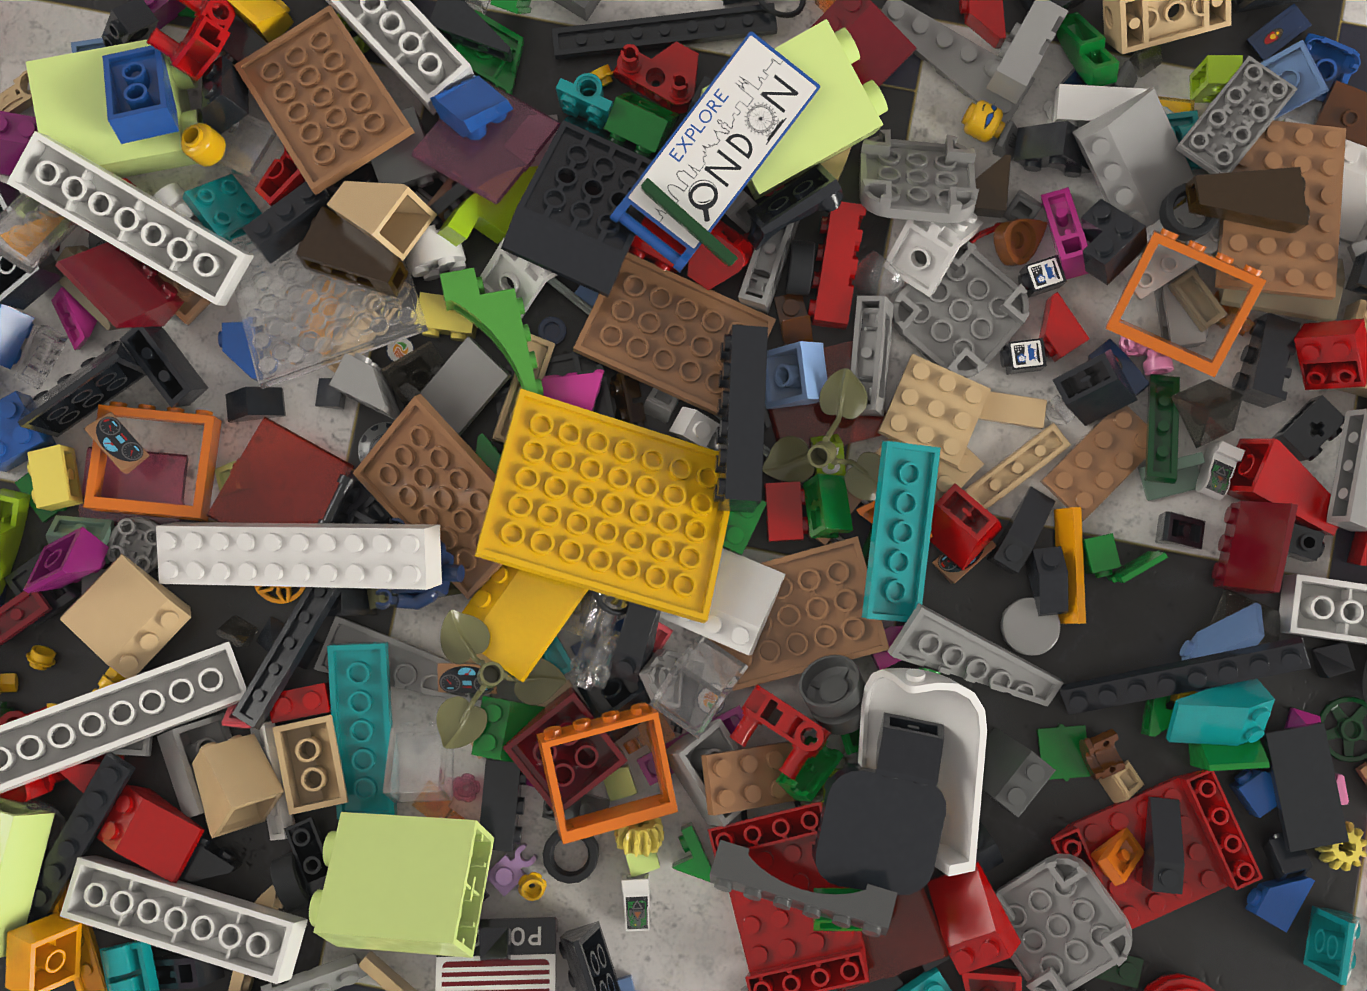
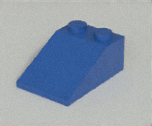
(139, 94)

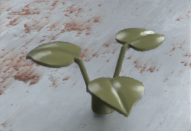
(792, 461)
(460, 720)

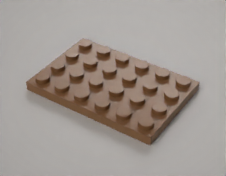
(323, 99)
(1304, 260)
(664, 331)
(433, 477)
(814, 614)

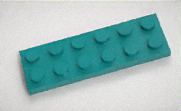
(900, 530)
(362, 722)

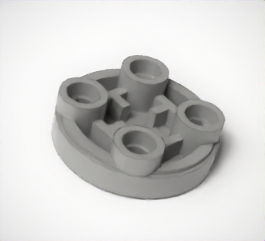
(136, 540)
(1027, 631)

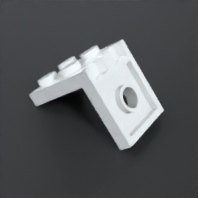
(940, 245)
(526, 276)

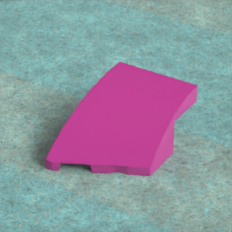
(574, 388)

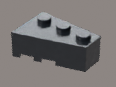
(1266, 360)

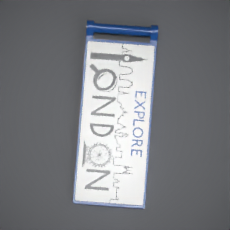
(720, 144)

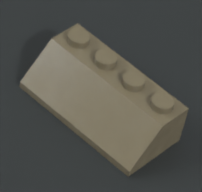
(1293, 306)

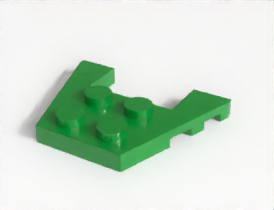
(493, 69)

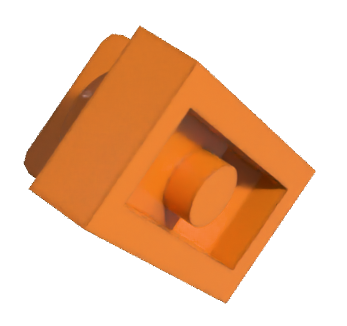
(1118, 856)

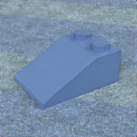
(1231, 633)

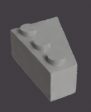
(1026, 50)

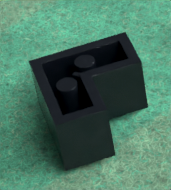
(1052, 147)
(1113, 240)

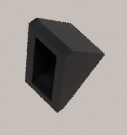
(255, 403)

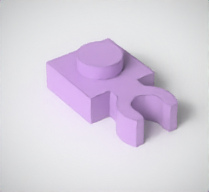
(508, 871)

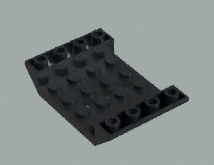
(566, 226)

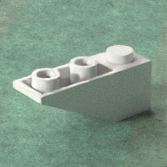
(696, 428)

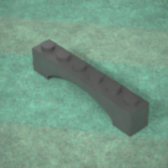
(863, 909)

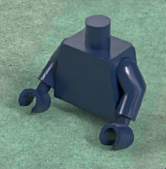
(419, 598)

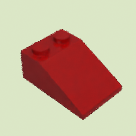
(150, 832)
(972, 920)

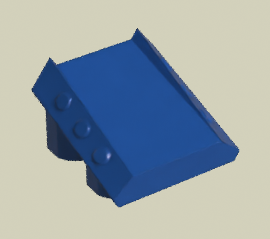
(1332, 60)
(471, 107)

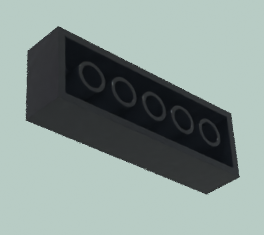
(742, 419)

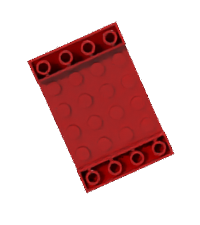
(1212, 845)
(778, 942)

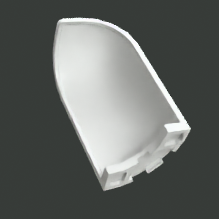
(946, 702)

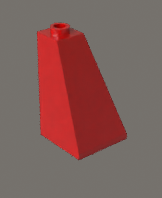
(1276, 476)

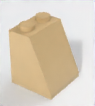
(384, 212)
(235, 784)

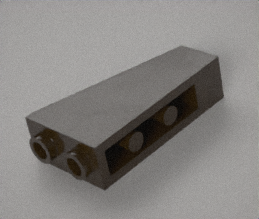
(1254, 198)
(349, 255)

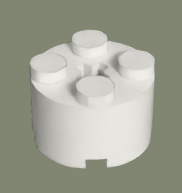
(434, 255)

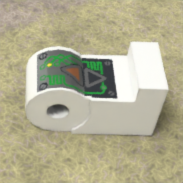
(1218, 469)
(636, 902)

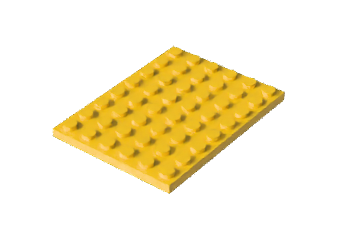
(606, 507)

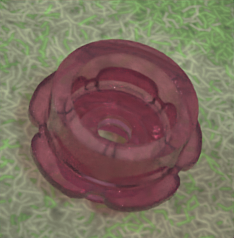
(469, 780)

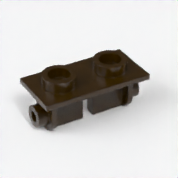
(624, 390)

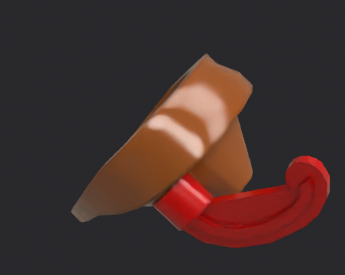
(1015, 239)

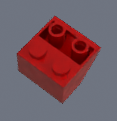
(1333, 354)
(962, 526)

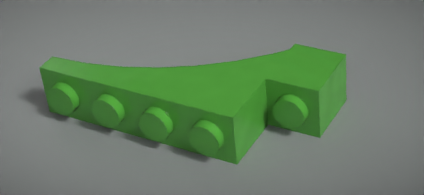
(498, 317)

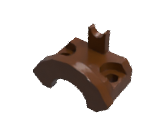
(1101, 755)

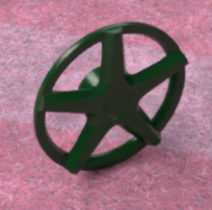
(1348, 728)

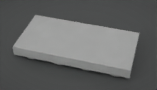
(1236, 118)
(465, 385)

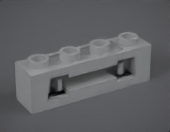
(766, 270)
(872, 349)

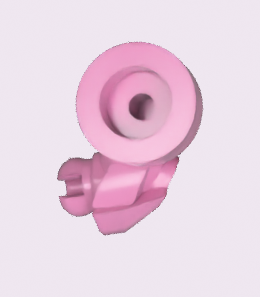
(1155, 363)

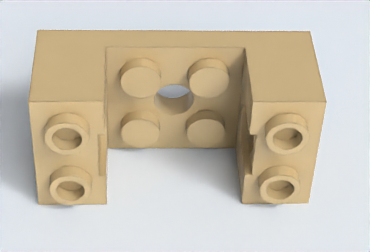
(1145, 23)

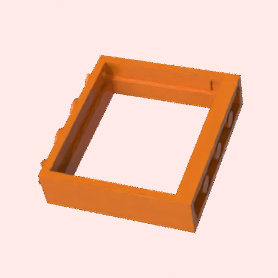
(1196, 251)
(205, 474)
(620, 815)

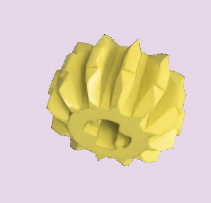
(640, 838)
(1349, 852)

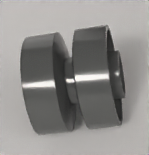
(833, 693)

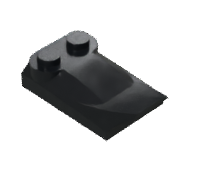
(793, 202)

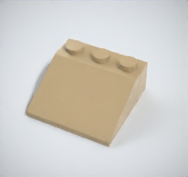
(126, 617)

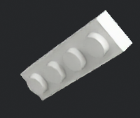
(279, 815)

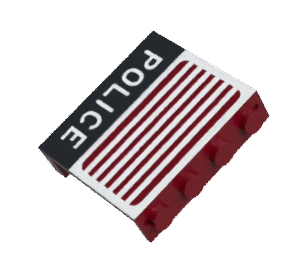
(530, 966)

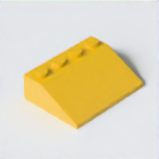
(522, 616)

